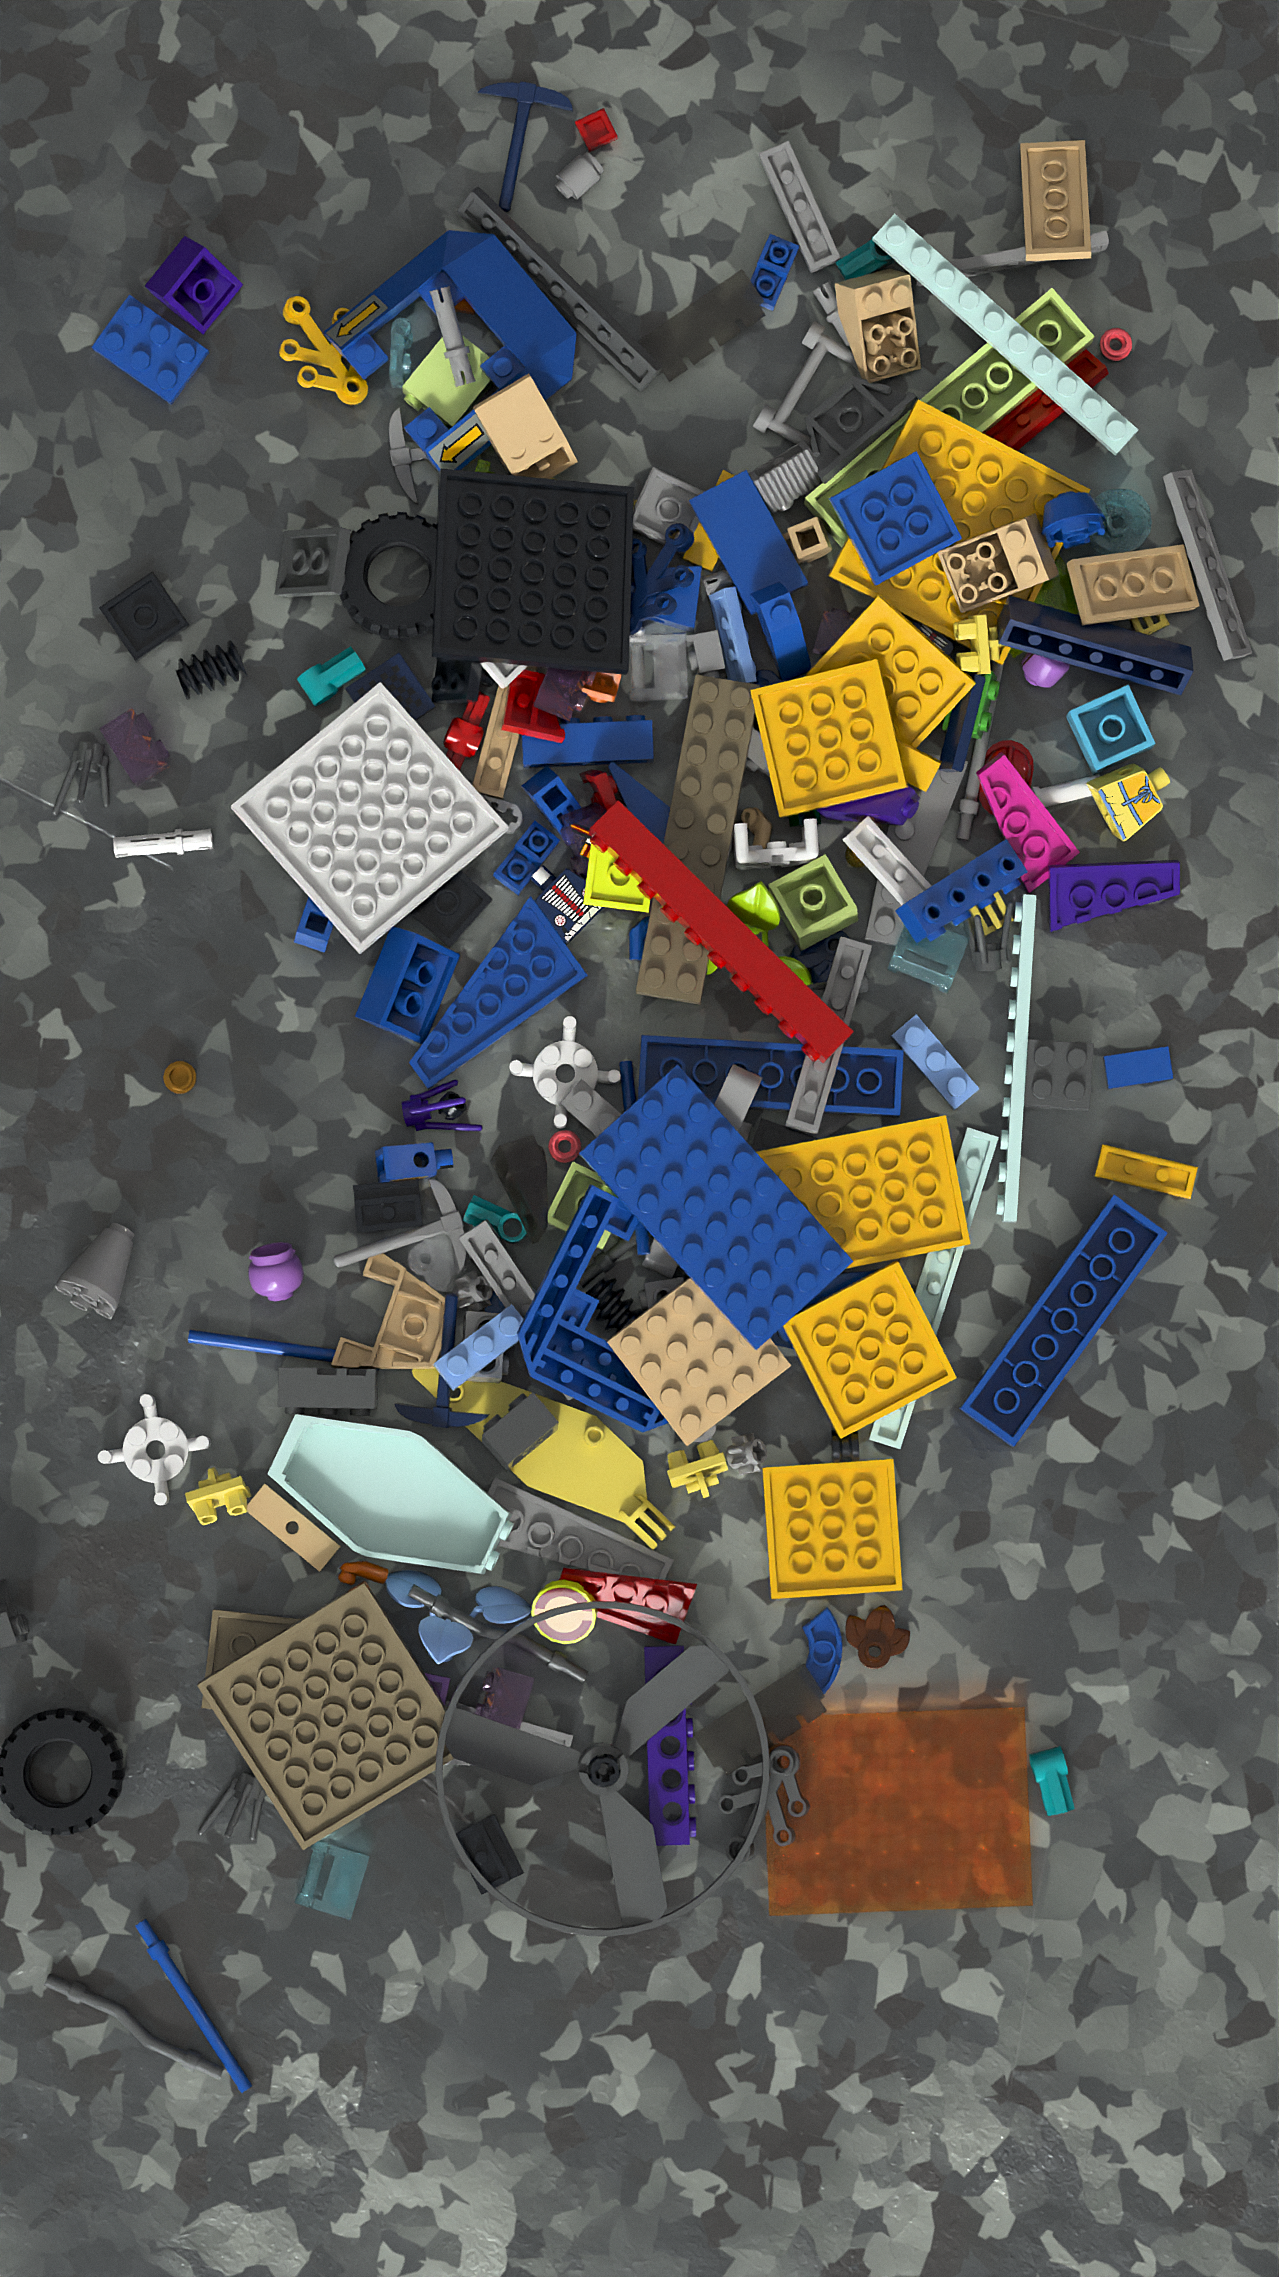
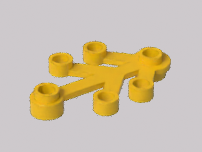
(325, 356)

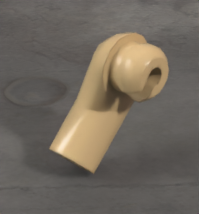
(758, 825)

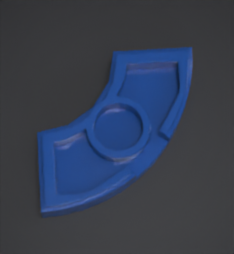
(824, 1648)

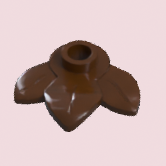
(876, 1632)

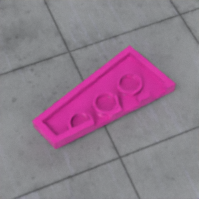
(1024, 821)

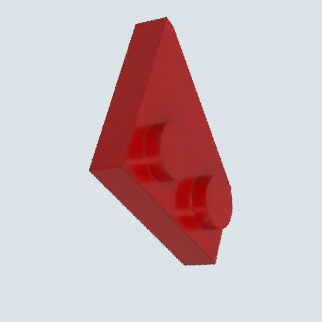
(522, 716)

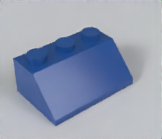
(407, 985)

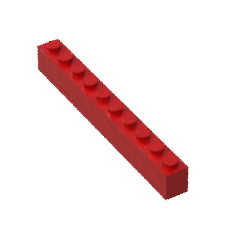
(720, 932)

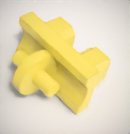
(976, 630)
(697, 1474)
(216, 1492)

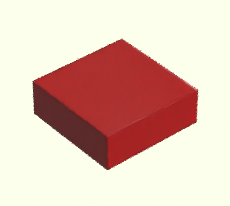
(596, 130)

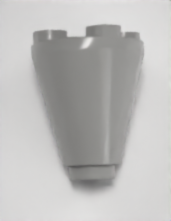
(99, 1272)

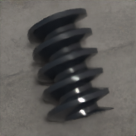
(210, 669)
(612, 1306)

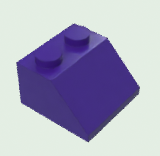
(194, 284)

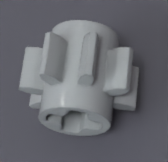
(473, 1292)
(746, 1454)

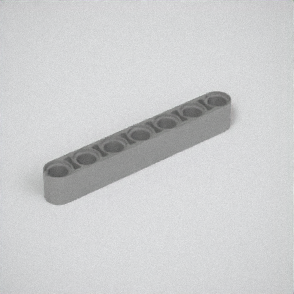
(733, 1104)

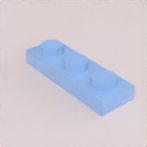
(732, 635)
(935, 1062)
(480, 1348)

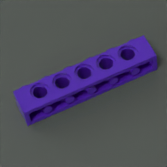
(679, 1830)

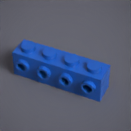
(962, 891)

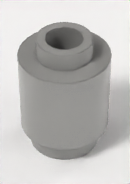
(578, 176)

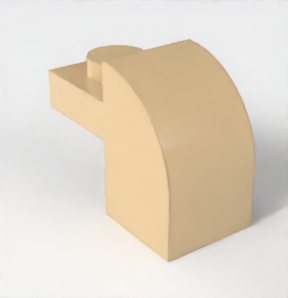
(808, 540)

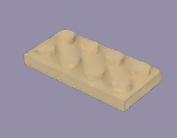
(1055, 200)
(1132, 584)

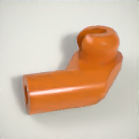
(363, 1569)

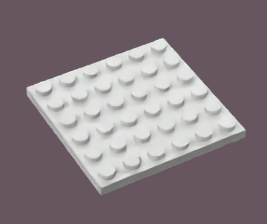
(369, 817)

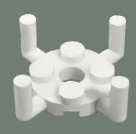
(776, 853)
(559, 1054)
(135, 1449)

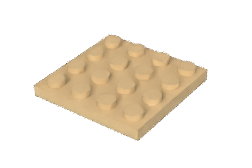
(694, 1360)

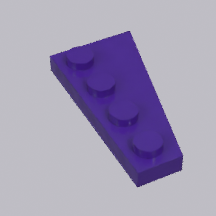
(1097, 889)

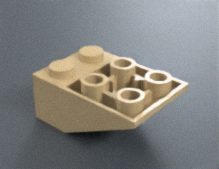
(880, 323)
(525, 431)
(998, 563)

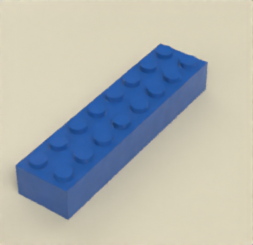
(863, 1084)
(1063, 1320)

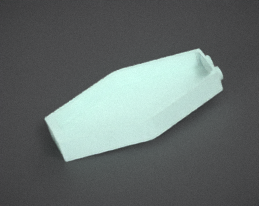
(390, 1494)

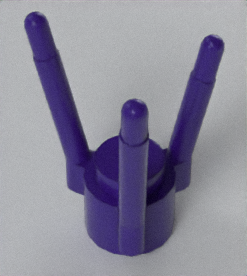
(418, 1111)

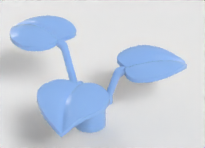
(448, 1638)

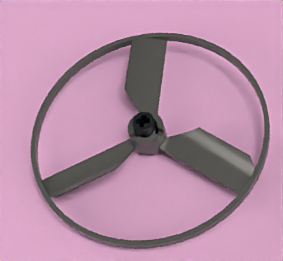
(536, 1759)

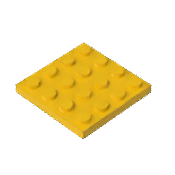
(916, 673)
(829, 738)
(868, 1349)
(832, 1529)

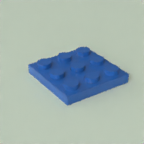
(895, 518)

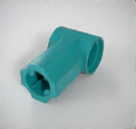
(862, 261)
(325, 679)
(481, 1209)
(1050, 1772)

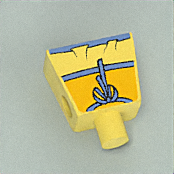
(1128, 798)

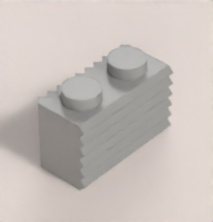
(787, 477)

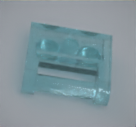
(400, 360)
(946, 949)
(343, 1880)

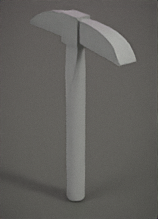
(403, 456)
(450, 1224)

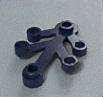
(649, 582)

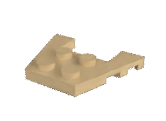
(410, 1328)

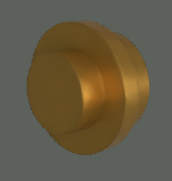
(179, 1077)

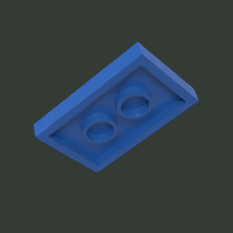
(150, 349)

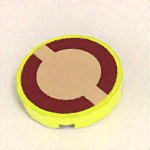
(568, 1626)

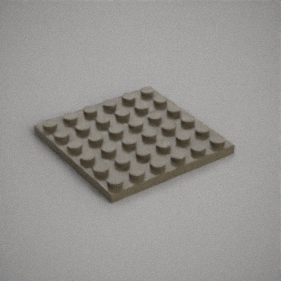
(330, 1714)

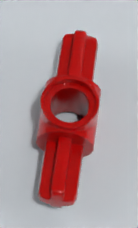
(465, 733)

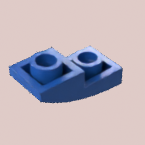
(773, 269)
(526, 857)

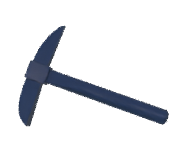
(526, 95)
(442, 1414)

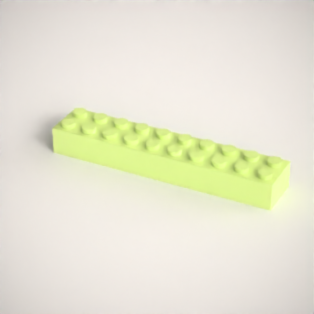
(974, 393)

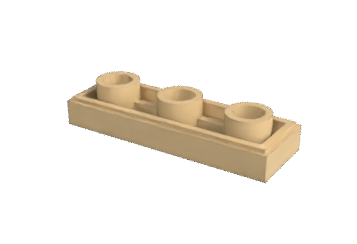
(275, 1515)

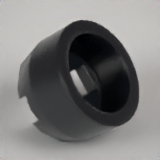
(454, 1111)

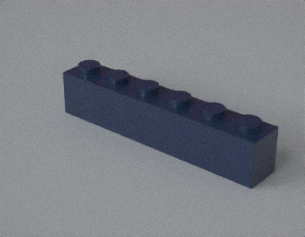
(1095, 646)

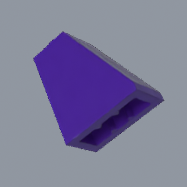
(884, 808)

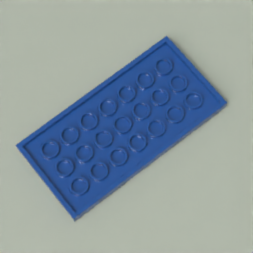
(716, 1207)

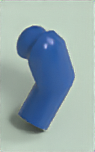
(637, 939)

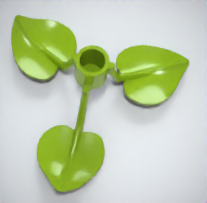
(760, 914)

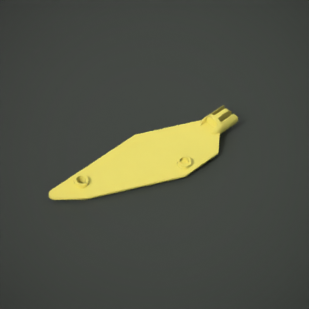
(576, 1463)

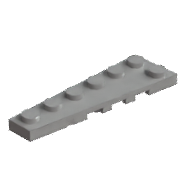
(917, 843)
(572, 1540)

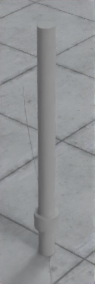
(969, 806)

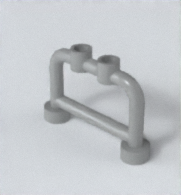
(820, 345)

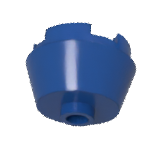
(1071, 519)

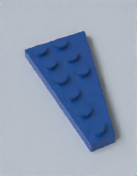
(511, 984)

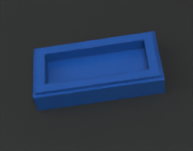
(1138, 1067)

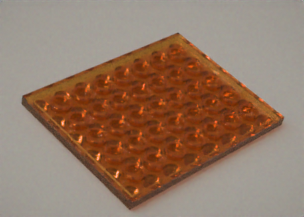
(905, 1814)

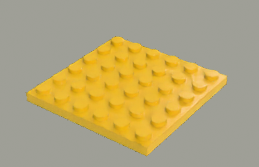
(982, 490)

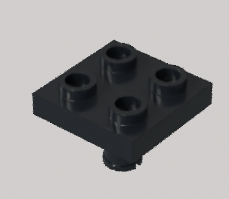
(458, 681)

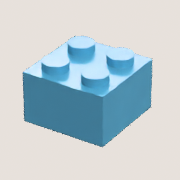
(1110, 729)

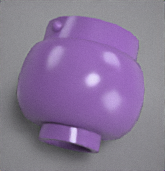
(275, 1271)

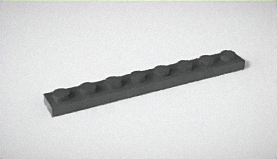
(563, 291)

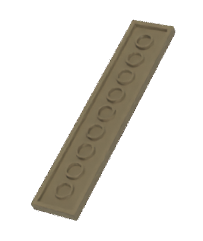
(700, 827)

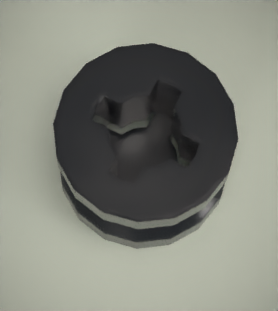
(845, 1448)

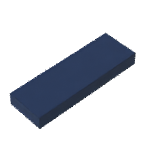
(961, 728)

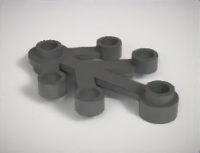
(773, 1803)

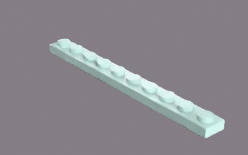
(1005, 334)
(1017, 1044)
(942, 1265)

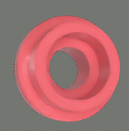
(1115, 334)
(561, 1136)

